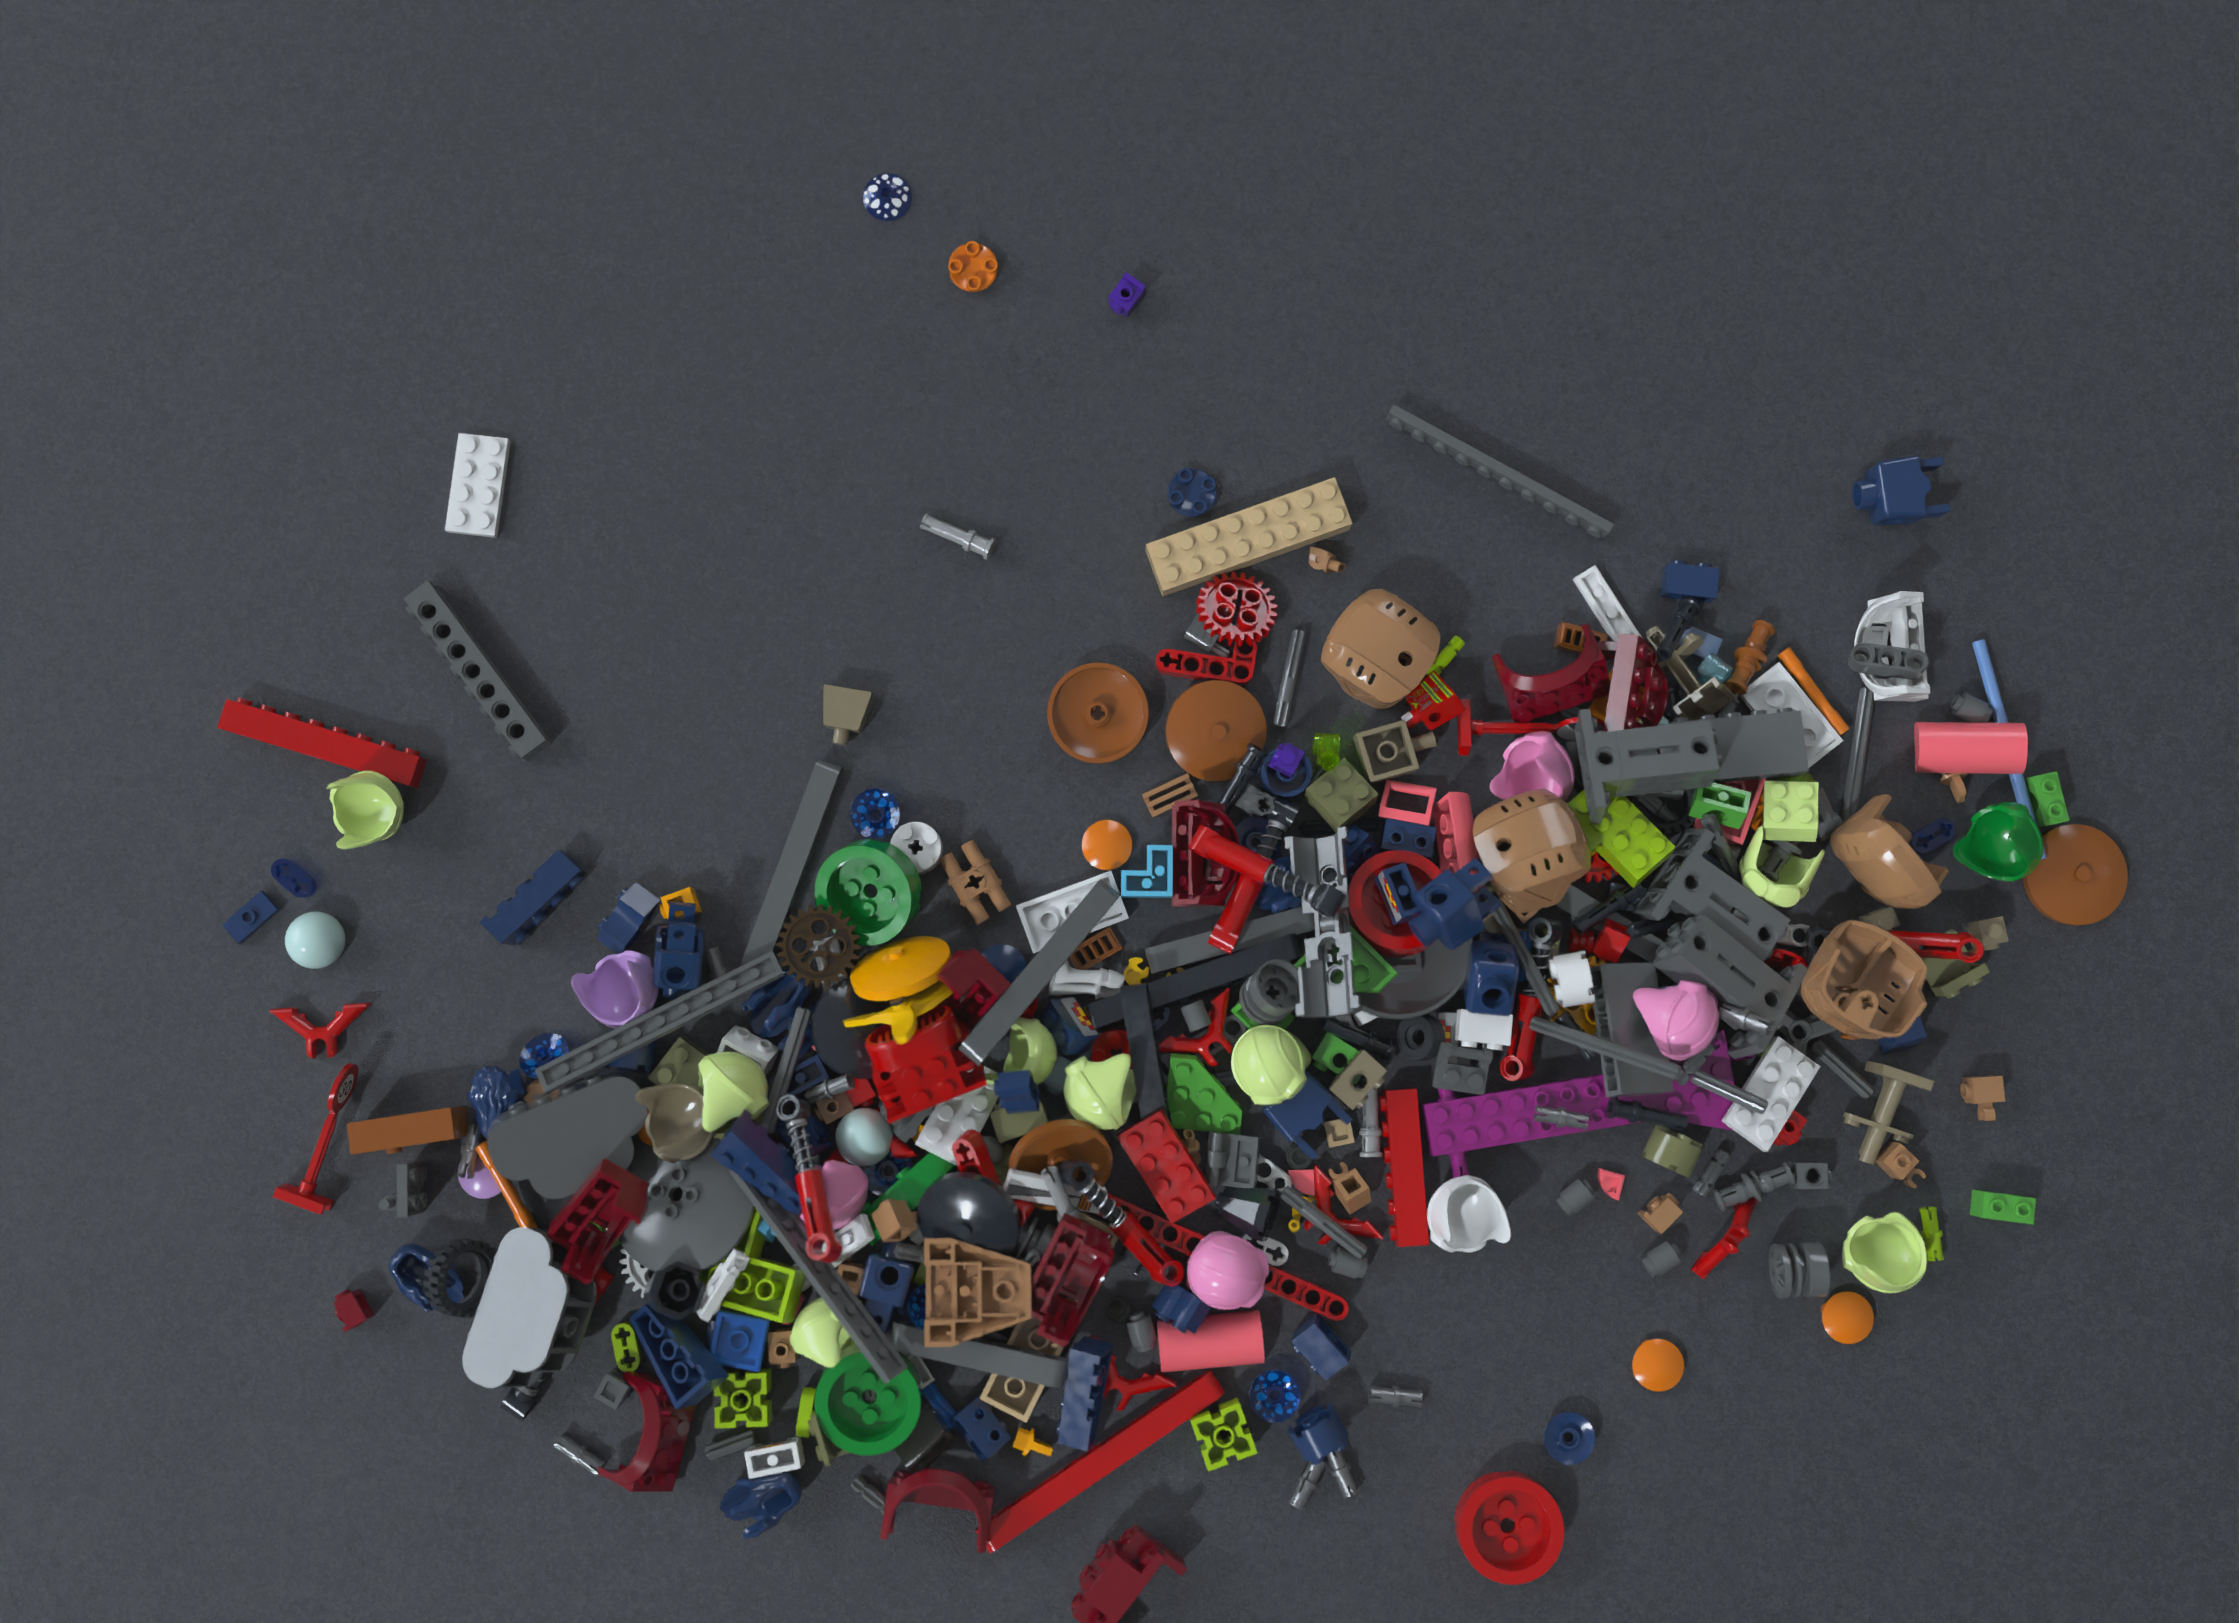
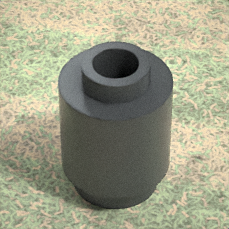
(1970, 708)
(1575, 1197)
(1662, 1259)
(1347, 1264)
(1141, 1331)

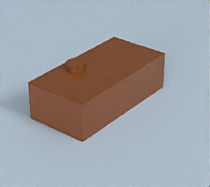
(407, 1130)

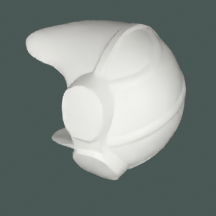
(1466, 1215)

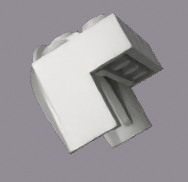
(1904, 620)

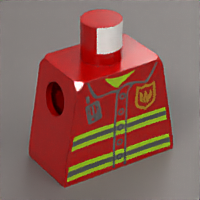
(1432, 703)

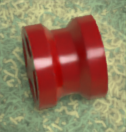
(1580, 943)

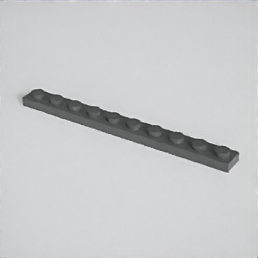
(1505, 475)
(659, 1022)
(829, 1285)

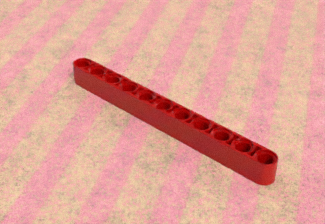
(1273, 1285)
(1102, 1459)

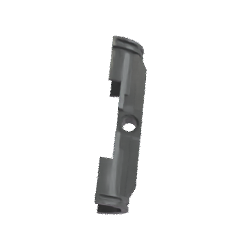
(1317, 990)

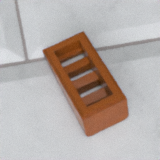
(1562, 630)
(1113, 940)

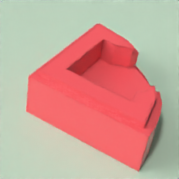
(1303, 1180)
(1611, 1182)

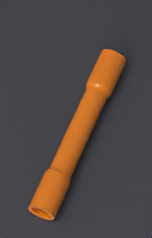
(1796, 668)
(520, 1212)

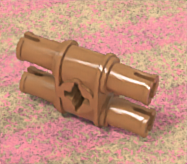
(961, 879)

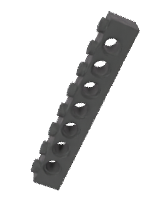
(428, 597)

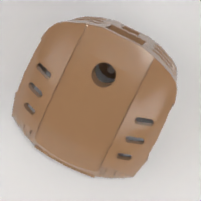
(1375, 640)
(1539, 830)
(1883, 861)
(1860, 965)

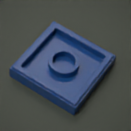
(739, 1340)

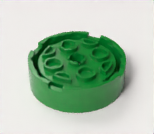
(844, 884)
(867, 1425)

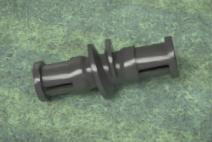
(1778, 858)
(1753, 1186)

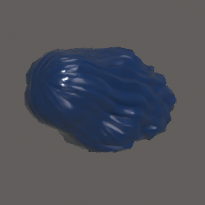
(1275, 897)
(776, 1004)
(493, 1094)
(408, 1270)
(762, 1499)

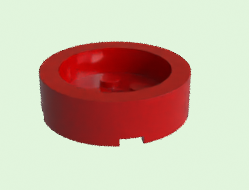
(1368, 911)
(1514, 1554)

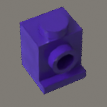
(1126, 305)
(1286, 759)

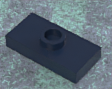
(250, 917)

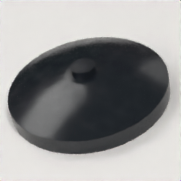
(843, 1046)
(970, 1211)

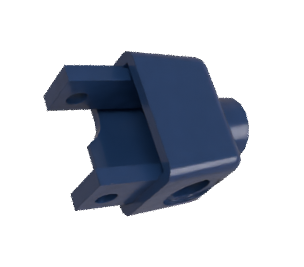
(1897, 491)
(1451, 909)
(678, 953)
(1488, 977)
(1304, 1113)
(880, 1294)

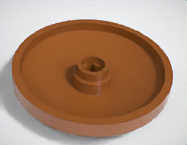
(1097, 713)
(1212, 728)
(2080, 876)
(1060, 1141)

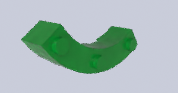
(910, 1186)

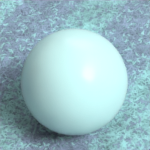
(315, 940)
(863, 1137)

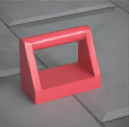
(1407, 816)

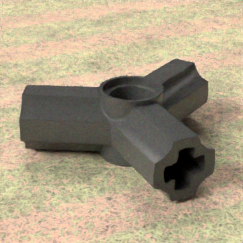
(1810, 1028)

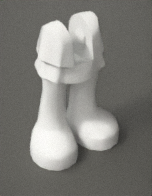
(1072, 981)

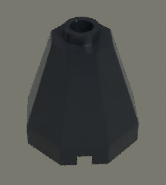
(1249, 1209)
(675, 1294)

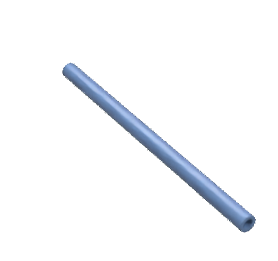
(1999, 716)

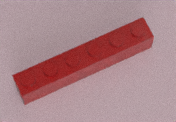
(1405, 1167)

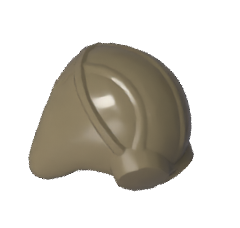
(675, 1120)

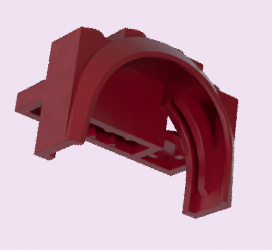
(1116, 1580)

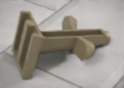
(1701, 698)
(1893, 1087)

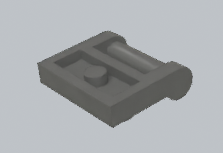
(1458, 1076)

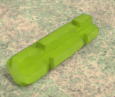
(1446, 655)

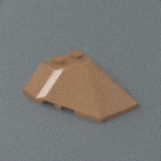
(971, 1291)

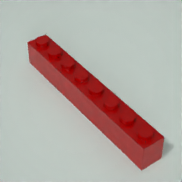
(322, 743)

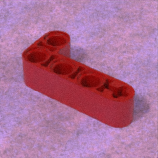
(1205, 661)
(971, 1151)

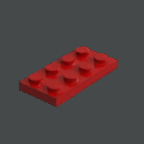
(1166, 1166)

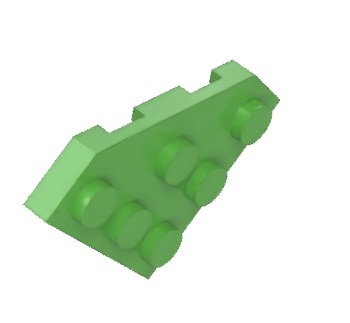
(1370, 969)
(1199, 1098)

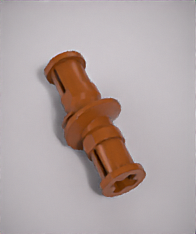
(1750, 657)

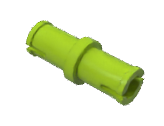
(1931, 1233)

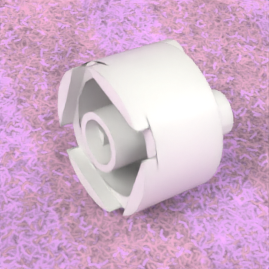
(928, 838)
(1572, 979)

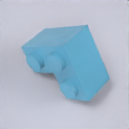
(1153, 882)

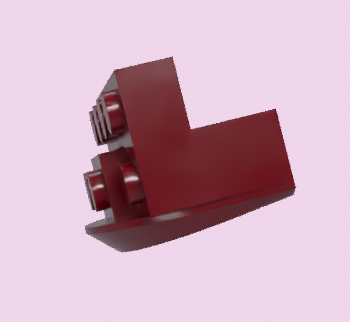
(1632, 665)
(1542, 695)
(1189, 882)
(973, 981)
(607, 1198)
(1075, 1267)
(661, 1441)
(942, 1489)

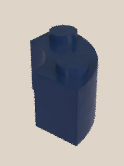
(623, 925)

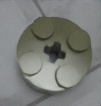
(1672, 1150)

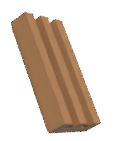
(1150, 804)

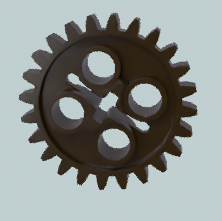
(803, 928)

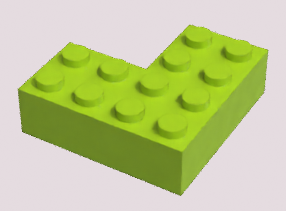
(1623, 838)
(765, 1285)

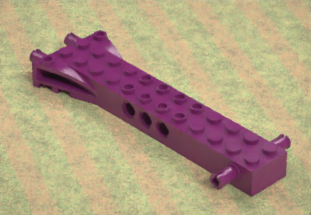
(1507, 1115)

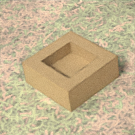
(1338, 1133)

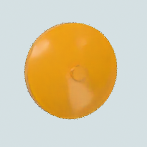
(900, 968)

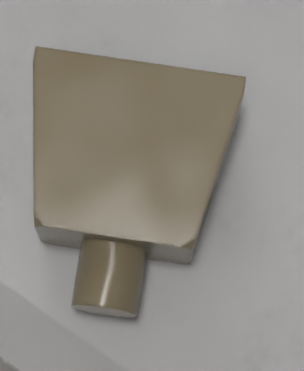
(845, 711)

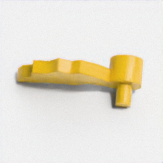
(1294, 1224)

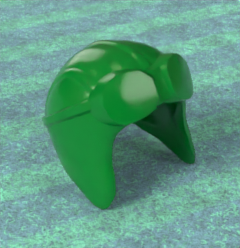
(2001, 842)

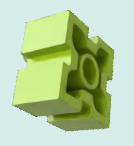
(732, 1410)
(1238, 1440)

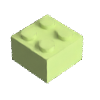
(1790, 811)

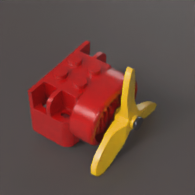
(919, 1053)

